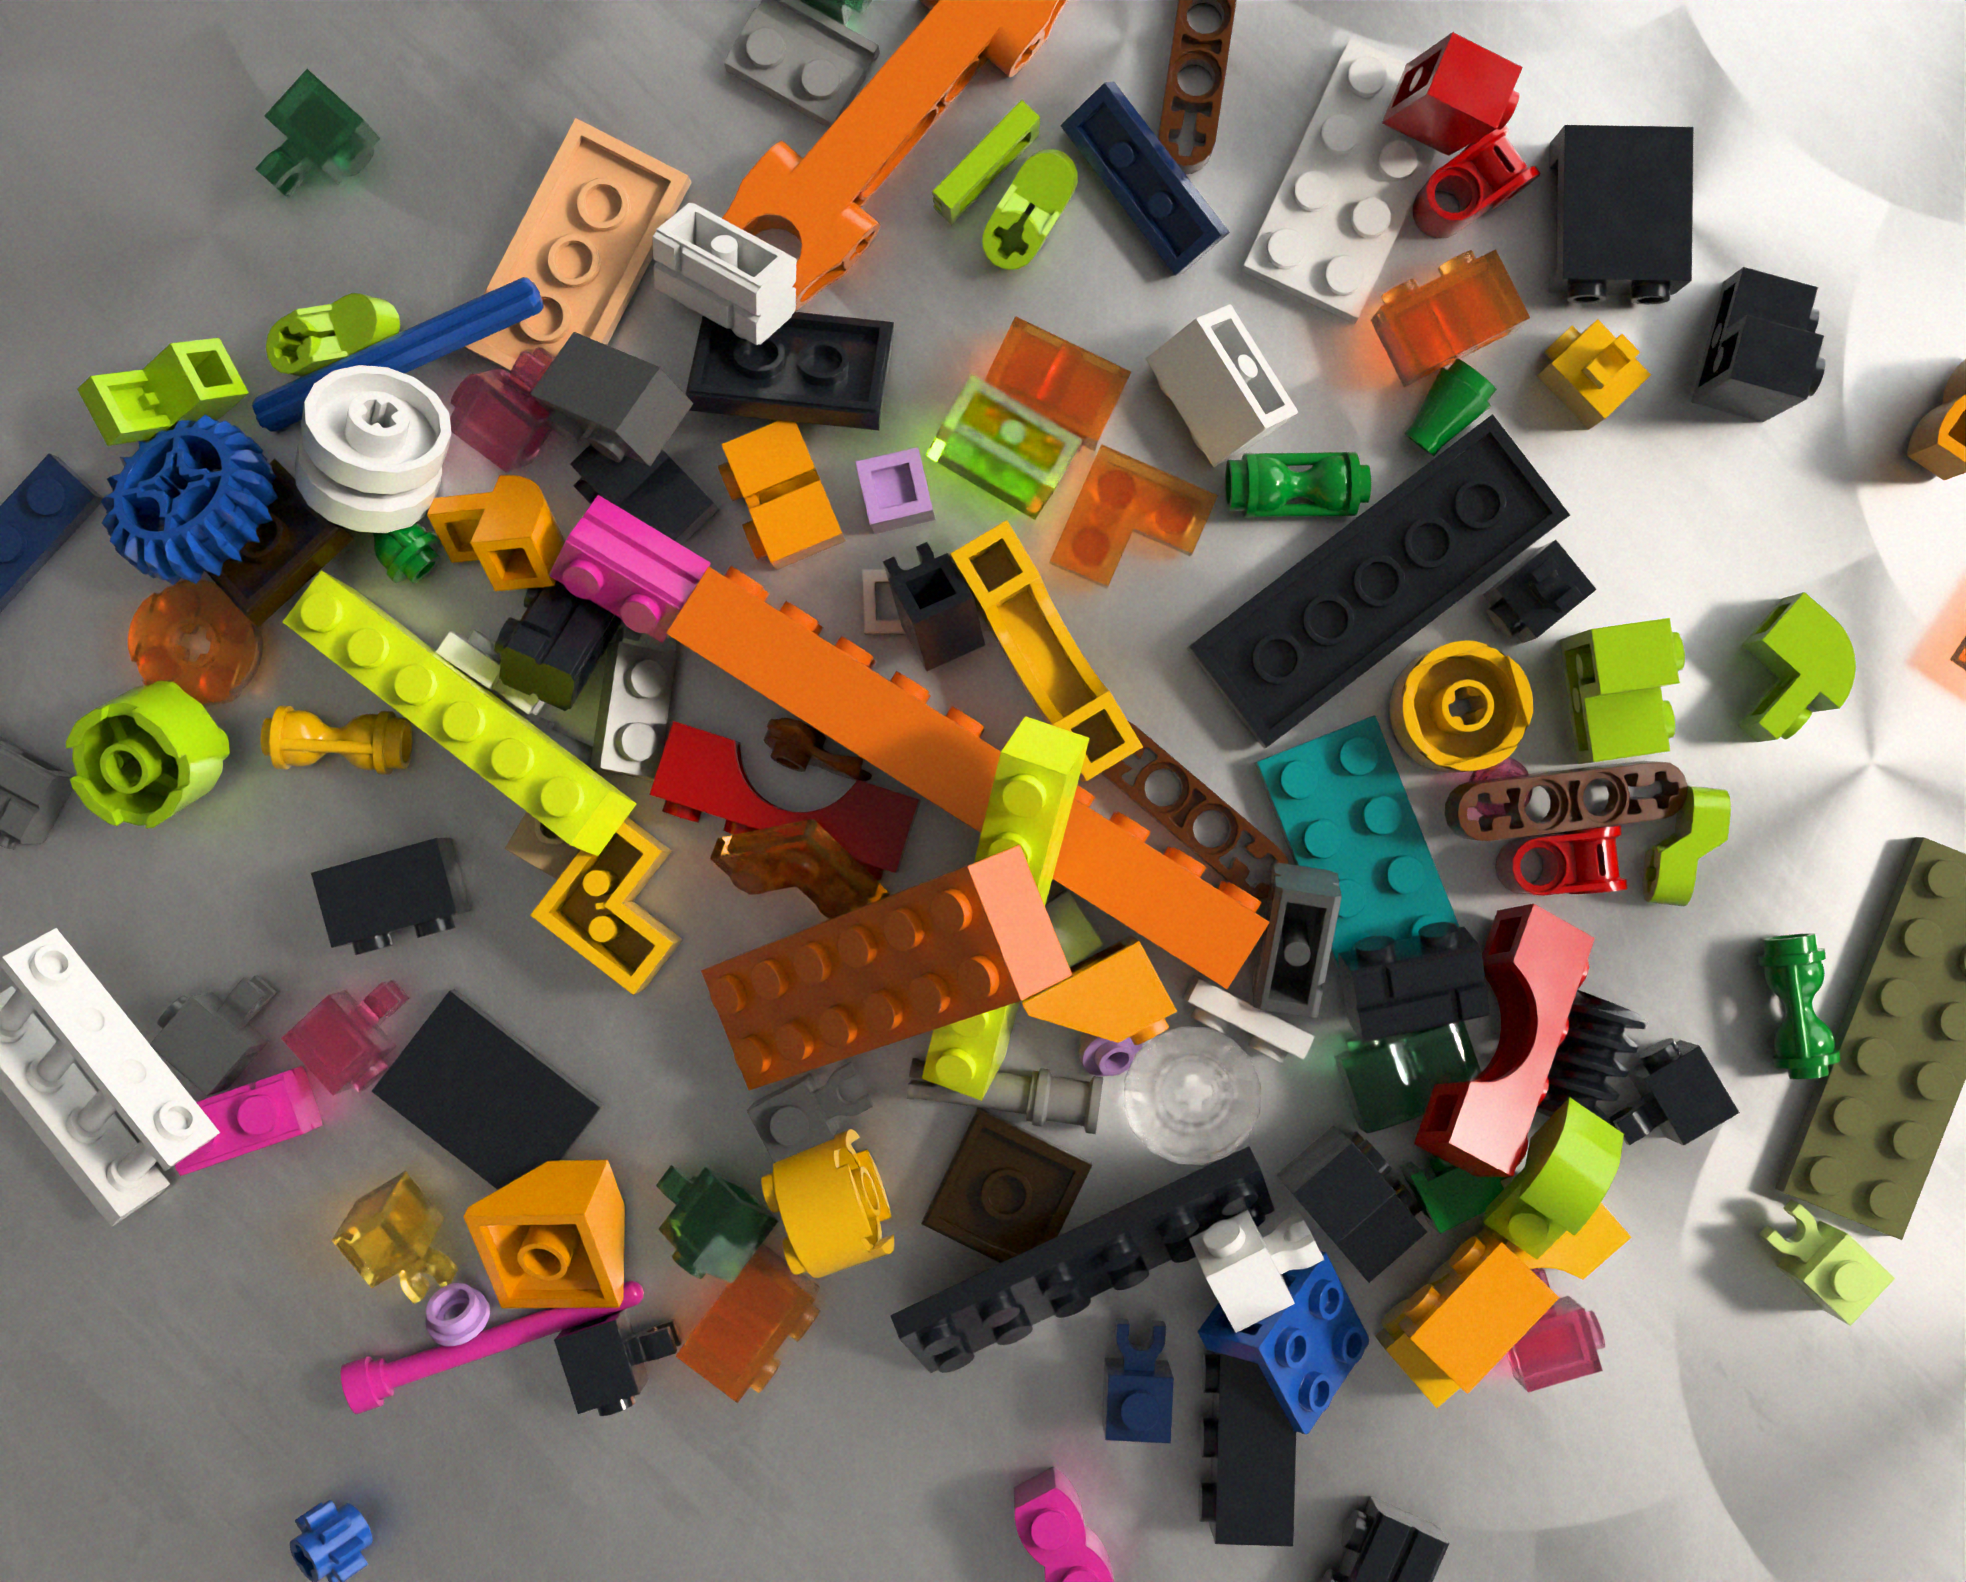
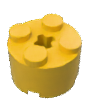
(1487, 733)
(829, 1207)

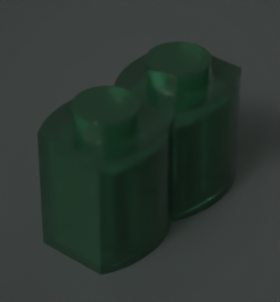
(1395, 1075)

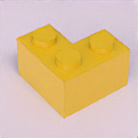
(596, 909)

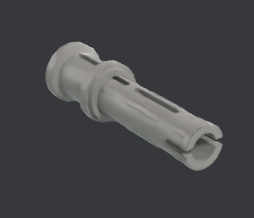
(1037, 1096)

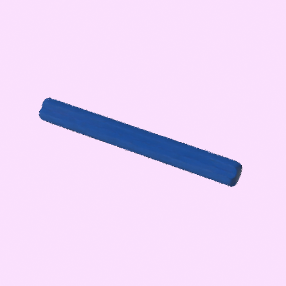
(412, 346)

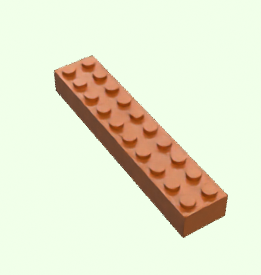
(956, 769)

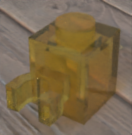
(391, 1235)

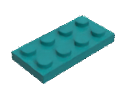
(1352, 816)

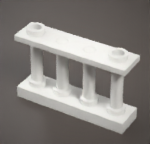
(61, 1102)

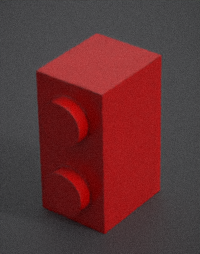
(1454, 95)

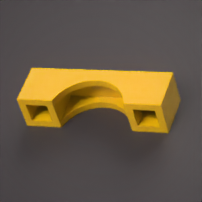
(1041, 648)
(1570, 1253)

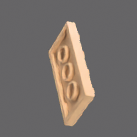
(584, 242)

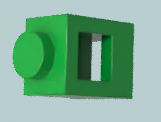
(1449, 1192)

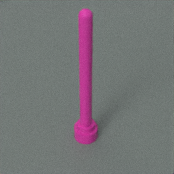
(370, 1381)

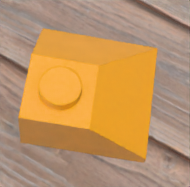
(1108, 996)
(554, 1237)

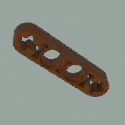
(1199, 49)
(1566, 800)
(1181, 815)

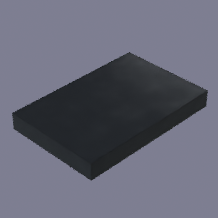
(804, 372)
(485, 1094)

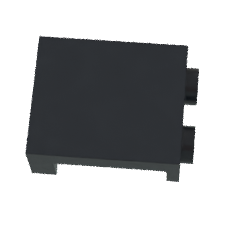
(1623, 212)

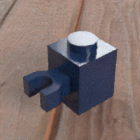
(1138, 1389)

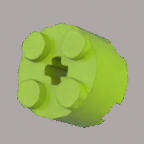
(146, 755)

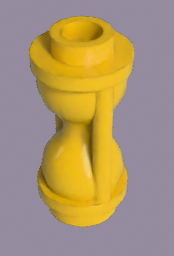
(366, 741)

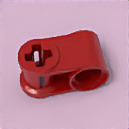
(1479, 178)
(1573, 862)

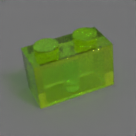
(1003, 447)

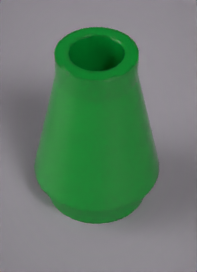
(1450, 406)

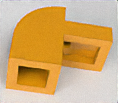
(504, 530)

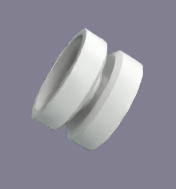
(371, 448)

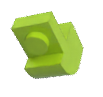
(175, 386)
(1810, 659)
(1562, 1182)

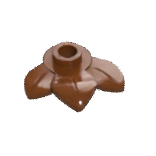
(801, 745)

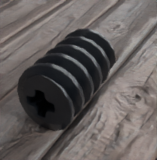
(1591, 1055)

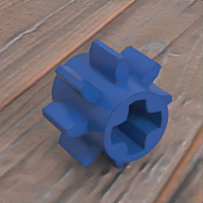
(331, 1542)

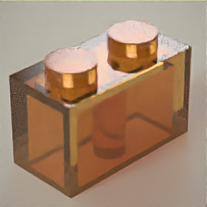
(1449, 316)
(1058, 380)
(749, 1323)

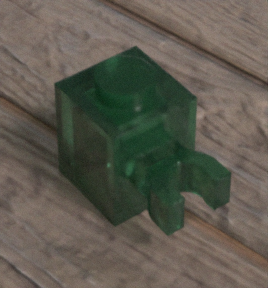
(318, 132)
(713, 1223)

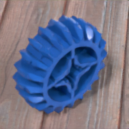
(202, 511)

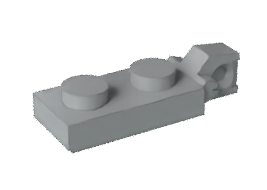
(634, 705)

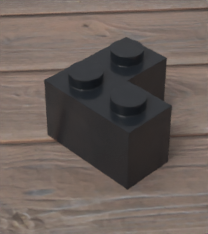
(1761, 347)
(1347, 1195)

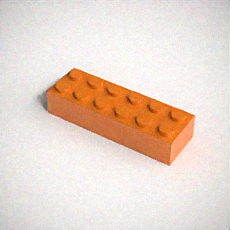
(889, 970)

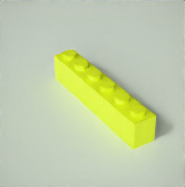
(460, 714)
(1027, 809)

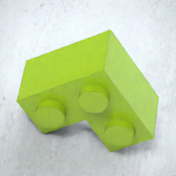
(1616, 688)

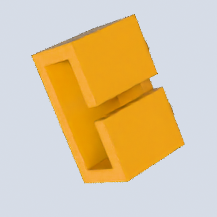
(782, 494)
(1477, 1310)

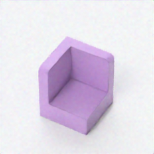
(895, 490)

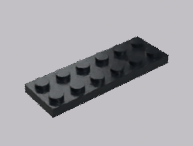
(1378, 581)
(1080, 1264)

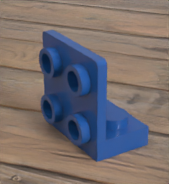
(1301, 1348)

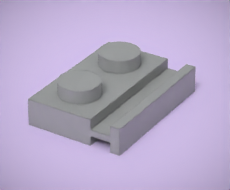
(802, 58)

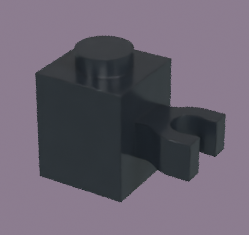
(1537, 593)
(935, 608)
(1676, 1094)
(607, 1360)

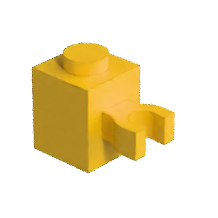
(1592, 372)

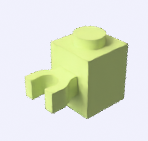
(1828, 1265)

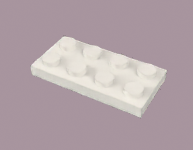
(1342, 191)

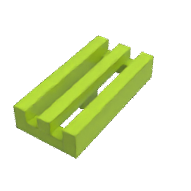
(986, 162)

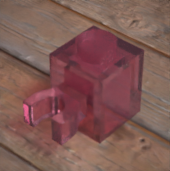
(499, 413)
(344, 1039)
(1557, 1345)

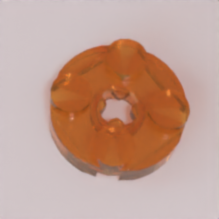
(180, 610)

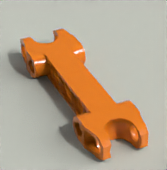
(824, 191)

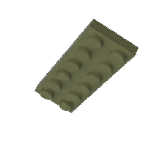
(1901, 1056)

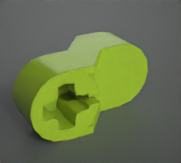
(1011, 234)
(329, 332)
(1673, 862)

